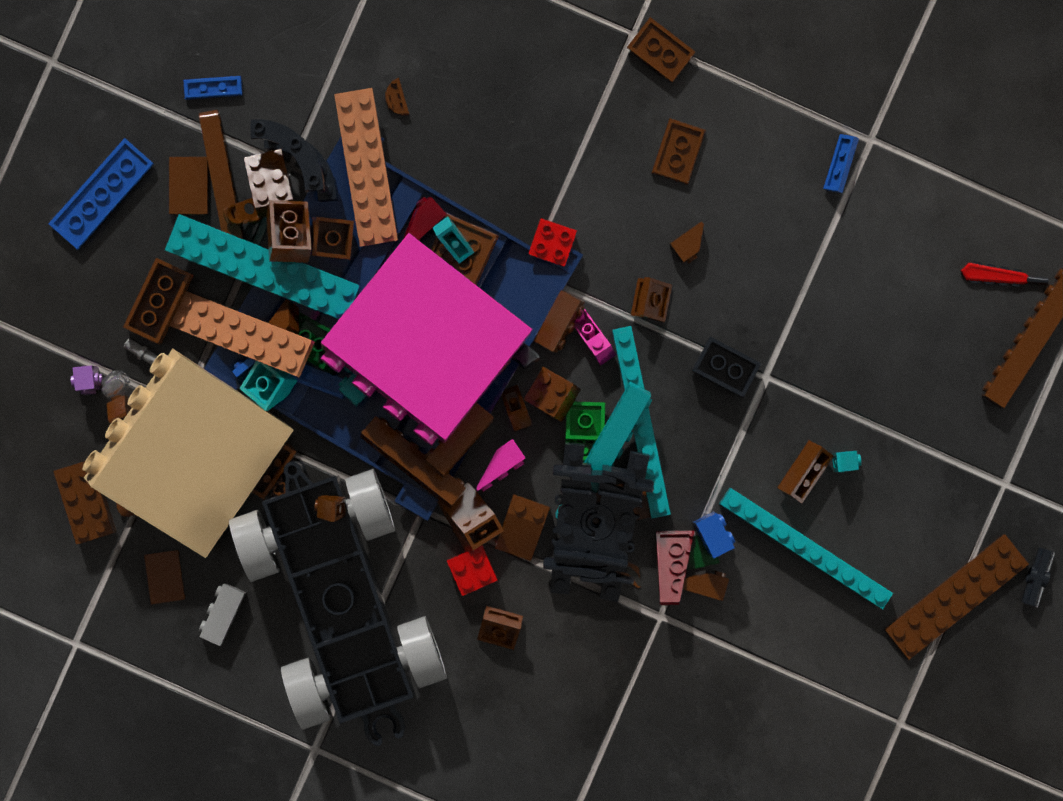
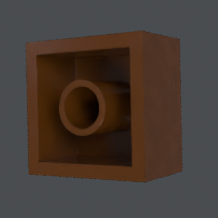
(331, 237)
(552, 394)

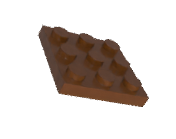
(480, 241)

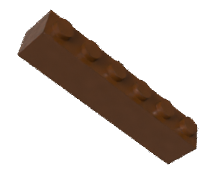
(411, 461)

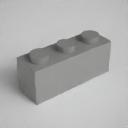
(221, 614)

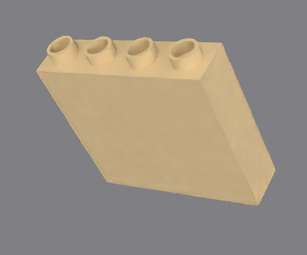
(186, 452)

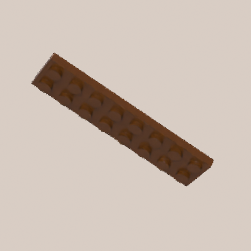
(956, 596)

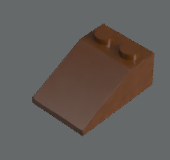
(522, 527)

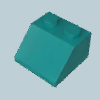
(267, 385)

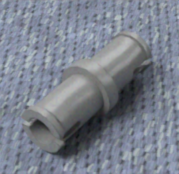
(140, 351)

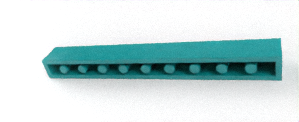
(642, 433)
(806, 548)

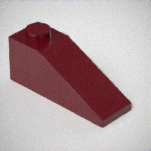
(424, 217)

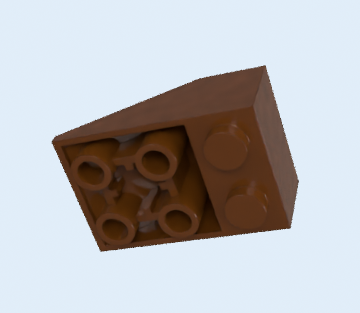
(472, 519)

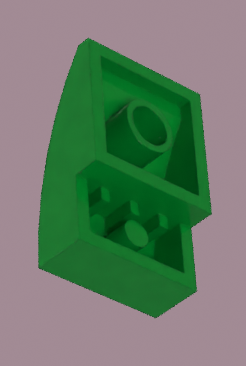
(585, 424)

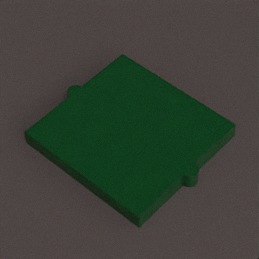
(699, 556)

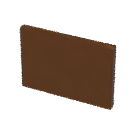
(164, 577)

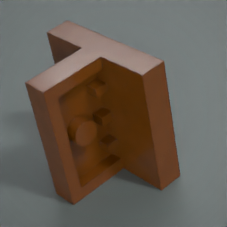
(651, 299)
(500, 627)

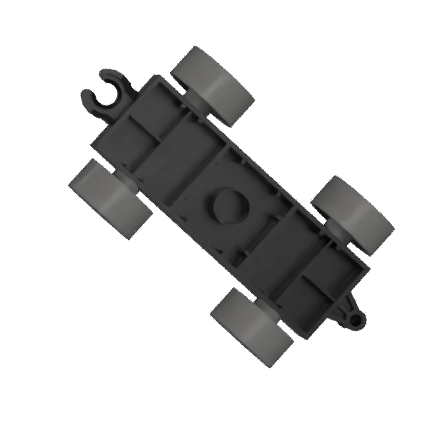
(338, 602)

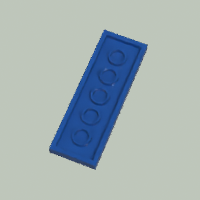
(101, 193)

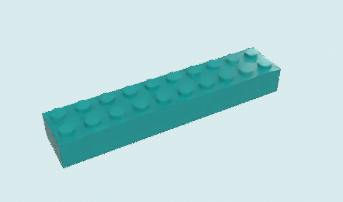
(251, 265)

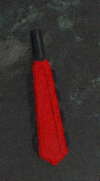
(990, 274)

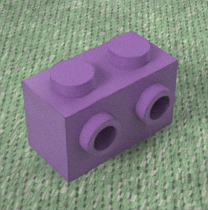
(86, 379)

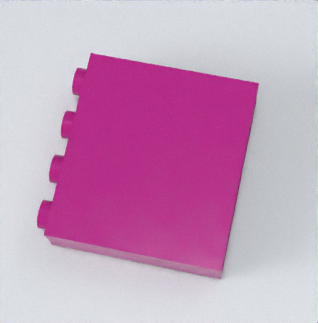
(424, 340)

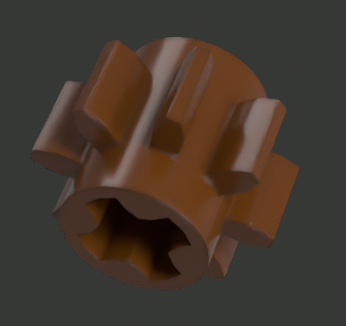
(275, 487)

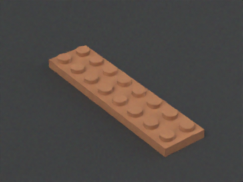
(366, 167)
(242, 334)

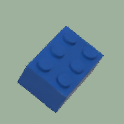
(713, 534)

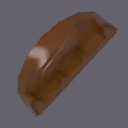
(395, 98)

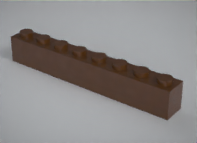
(1027, 345)

